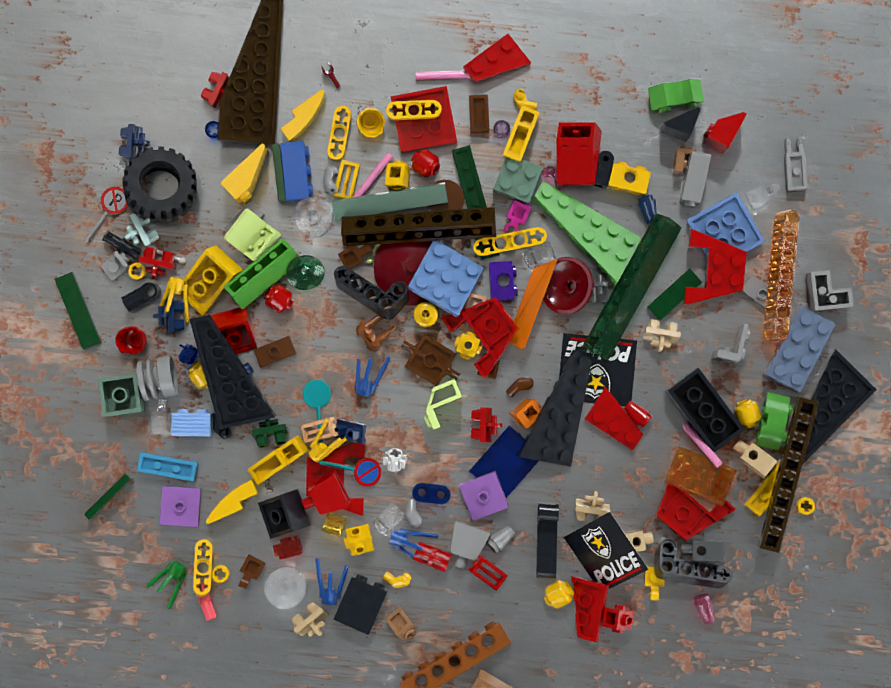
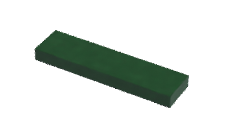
(78, 310)

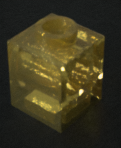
(334, 524)

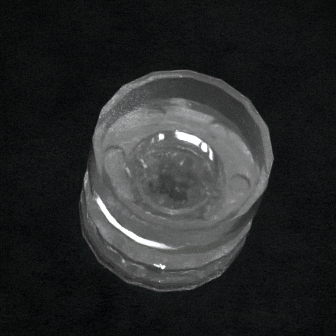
(289, 576)

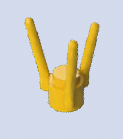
(175, 286)
(320, 451)

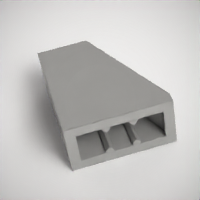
(694, 178)

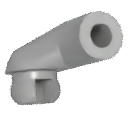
(411, 514)

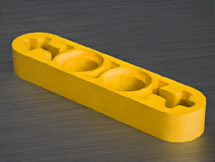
(509, 239)

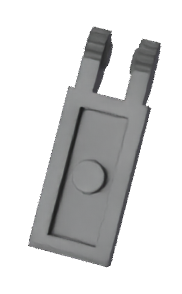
(795, 167)

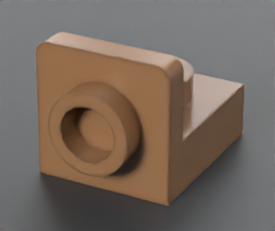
(680, 161)
(401, 624)

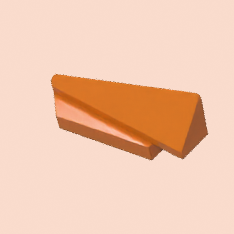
(531, 302)

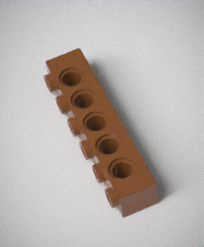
(492, 629)

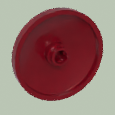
(399, 263)

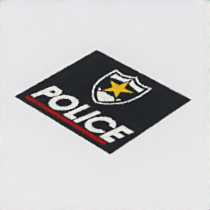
(614, 374)
(606, 551)

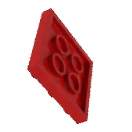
(425, 133)

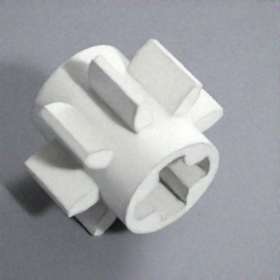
(394, 460)

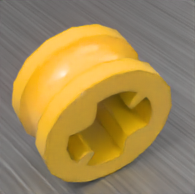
(136, 277)
(809, 501)
(224, 569)

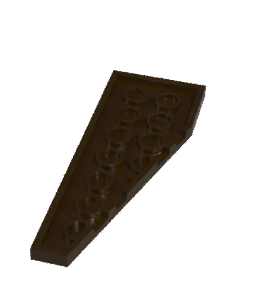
(251, 94)

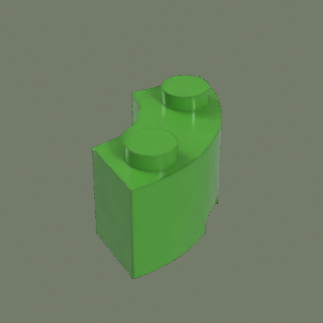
(676, 95)
(773, 421)

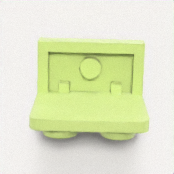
(251, 235)

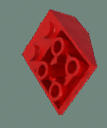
(577, 152)

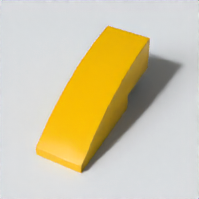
(304, 116)
(521, 133)
(278, 460)
(233, 501)

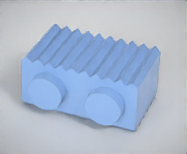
(192, 423)

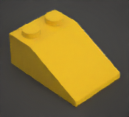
(244, 177)
(208, 277)

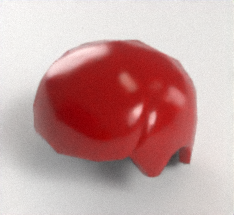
(131, 340)

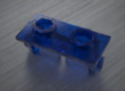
(188, 354)

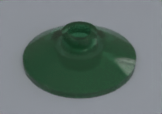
(305, 279)

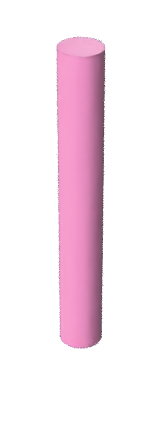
(441, 75)
(374, 175)
(702, 445)

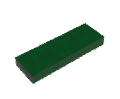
(277, 157)
(673, 294)
(108, 496)

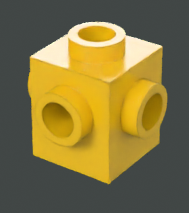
(468, 353)
(359, 540)

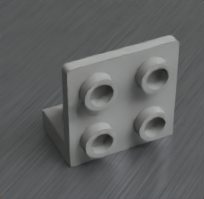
(738, 352)

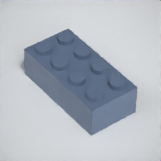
(800, 350)

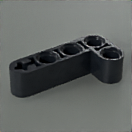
(369, 290)
(547, 540)
(692, 568)

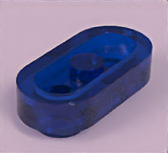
(431, 493)

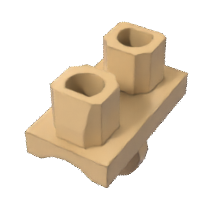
(662, 337)
(591, 505)
(312, 623)

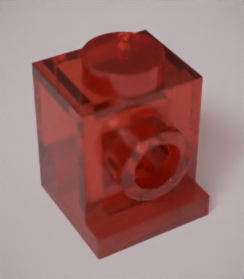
(288, 547)

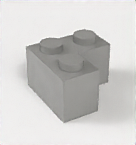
(822, 295)

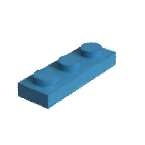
(167, 466)

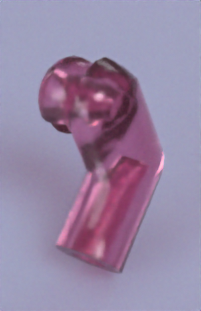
(551, 171)

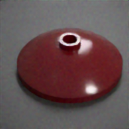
(559, 295)

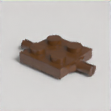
(430, 360)

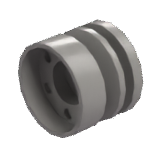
(152, 378)

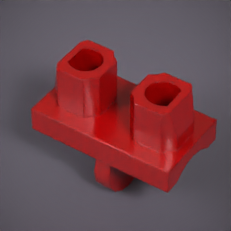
(220, 81)
(149, 258)
(488, 424)
(432, 556)

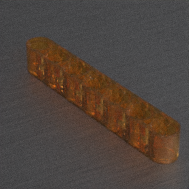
(783, 284)

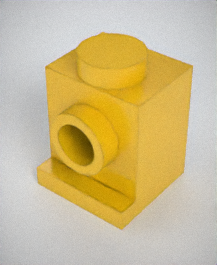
(395, 169)

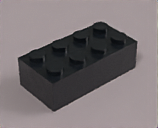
(704, 409)

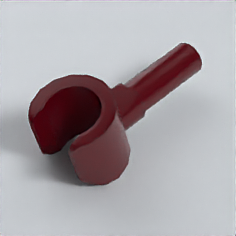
(330, 73)

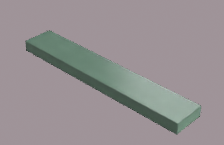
(390, 201)

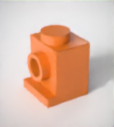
(529, 418)

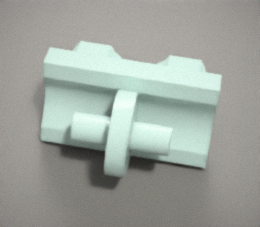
(146, 237)

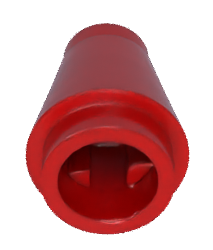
(638, 414)

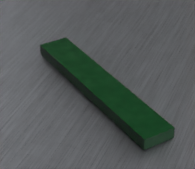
(471, 187)

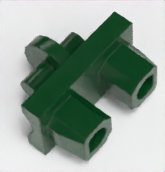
(277, 431)

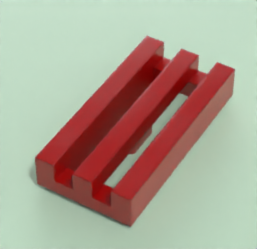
(473, 570)

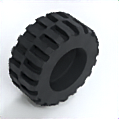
(159, 161)

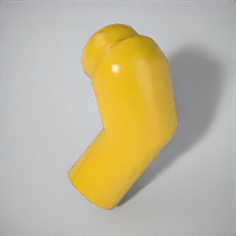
(521, 100)
(397, 582)

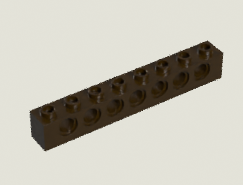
(418, 226)
(788, 474)

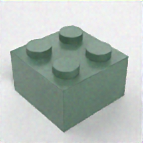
(517, 180)
(120, 395)

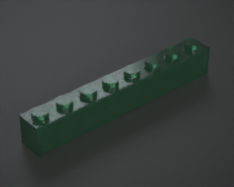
(632, 286)

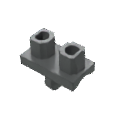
(600, 284)

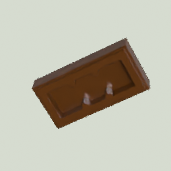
(479, 114)
(274, 351)

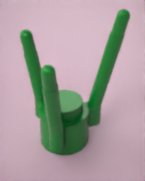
(176, 570)

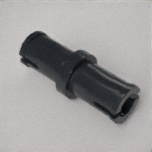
(121, 244)

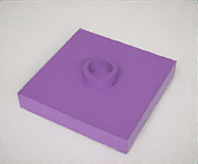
(484, 495)
(180, 506)

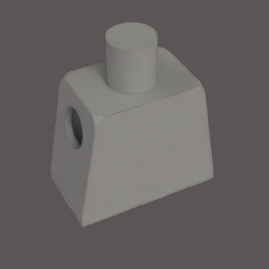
(467, 543)

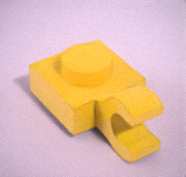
(654, 582)

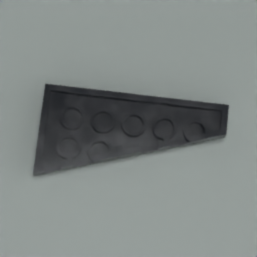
(230, 386)
(839, 395)
(559, 419)

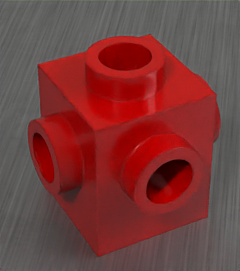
(618, 618)

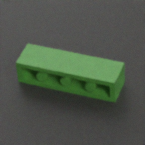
(261, 274)

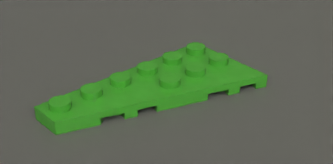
(592, 232)

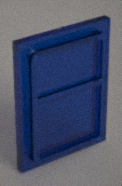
(503, 460)

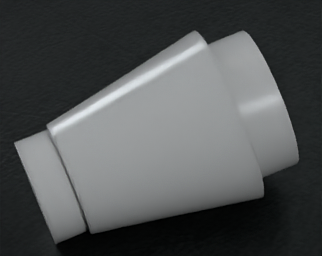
(500, 539)

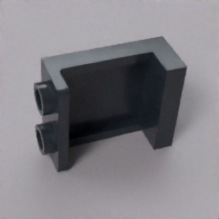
(360, 604)

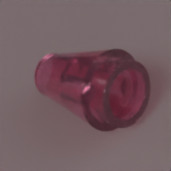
(704, 606)

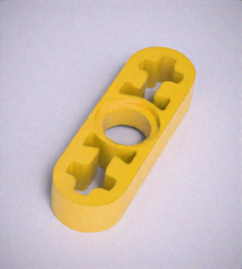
(427, 103)
(336, 118)
(207, 582)

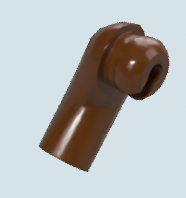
(522, 383)

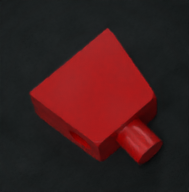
(327, 494)

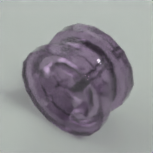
(507, 129)

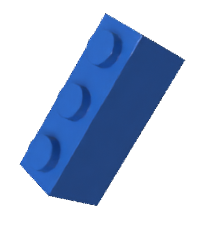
(296, 171)

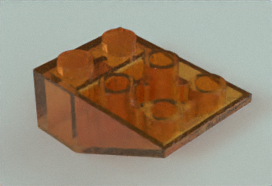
(700, 476)

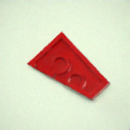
(496, 59)
(613, 420)
(590, 602)

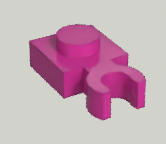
(518, 214)

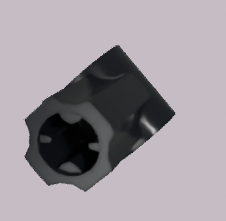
(140, 297)

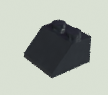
(284, 514)

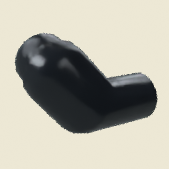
(223, 433)

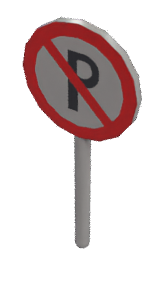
(112, 202)

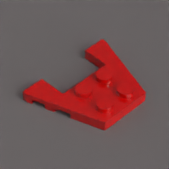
(724, 268)
(491, 325)
(316, 471)
(686, 515)

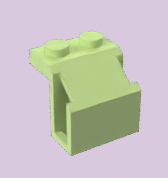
(431, 418)

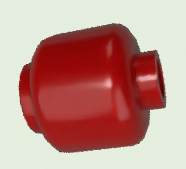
(425, 163)
(278, 298)

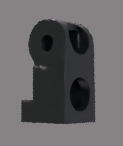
(604, 169)

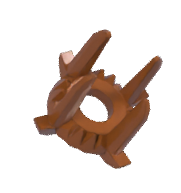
(369, 336)

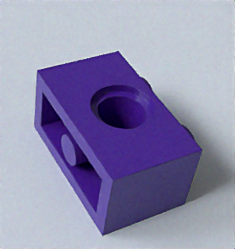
(498, 270)

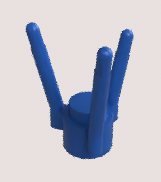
(364, 386)
(400, 539)
(329, 594)

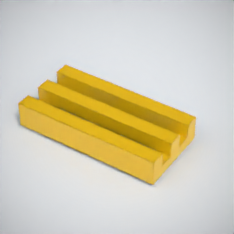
(354, 179)

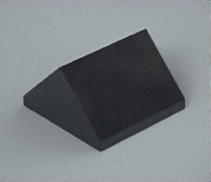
(682, 125)

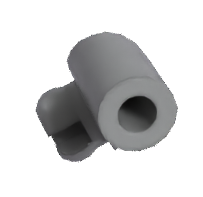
(328, 179)

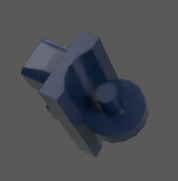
(135, 141)
(171, 324)
(351, 430)

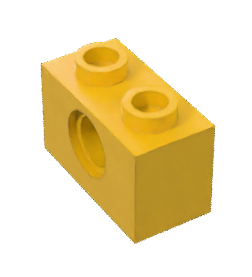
(618, 182)

